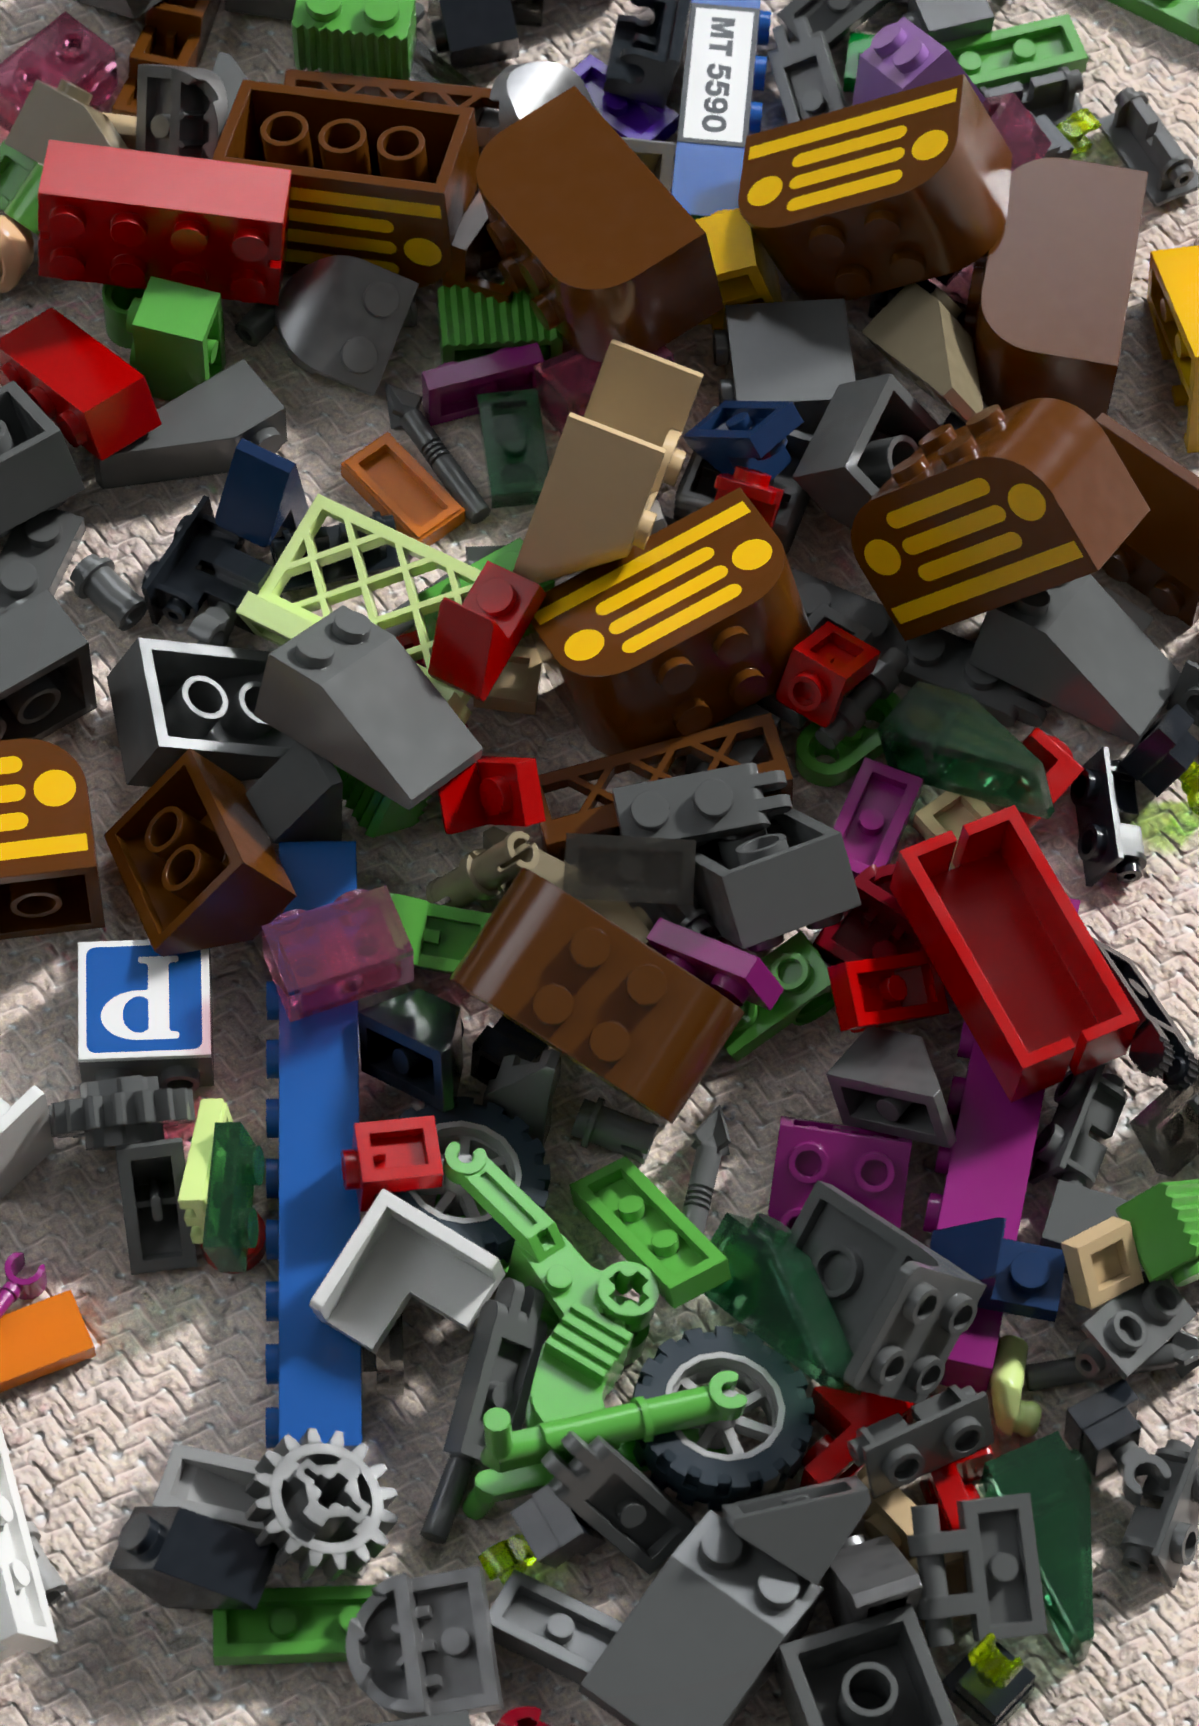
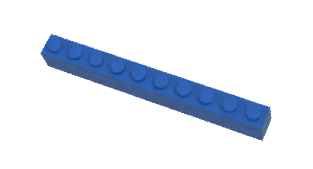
(317, 1217)

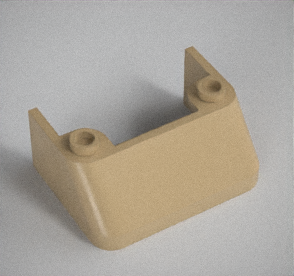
(610, 466)

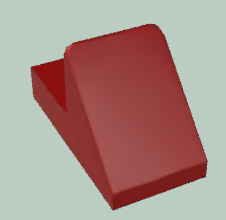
(482, 633)
(493, 793)
(886, 991)
(842, 1415)

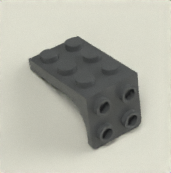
(889, 1294)

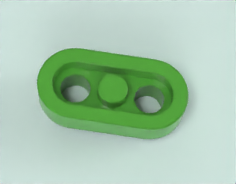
(848, 753)

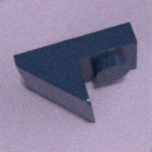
(746, 435)
(260, 495)
(1018, 1275)

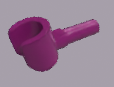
(20, 1288)

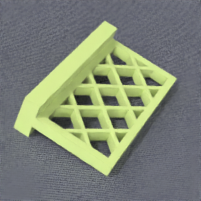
(282, 620)

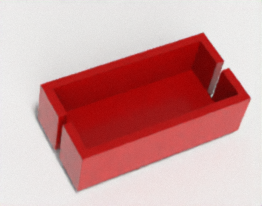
(163, 216)
(1013, 953)

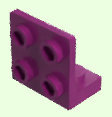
(855, 1160)

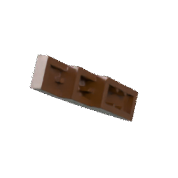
(172, 36)

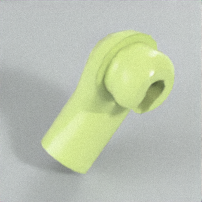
(1007, 1386)

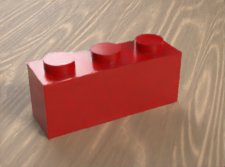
(78, 384)

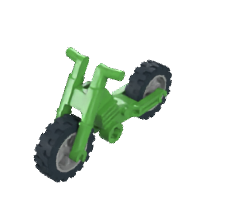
(678, 1431)

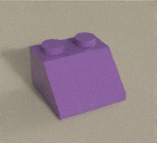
(901, 60)

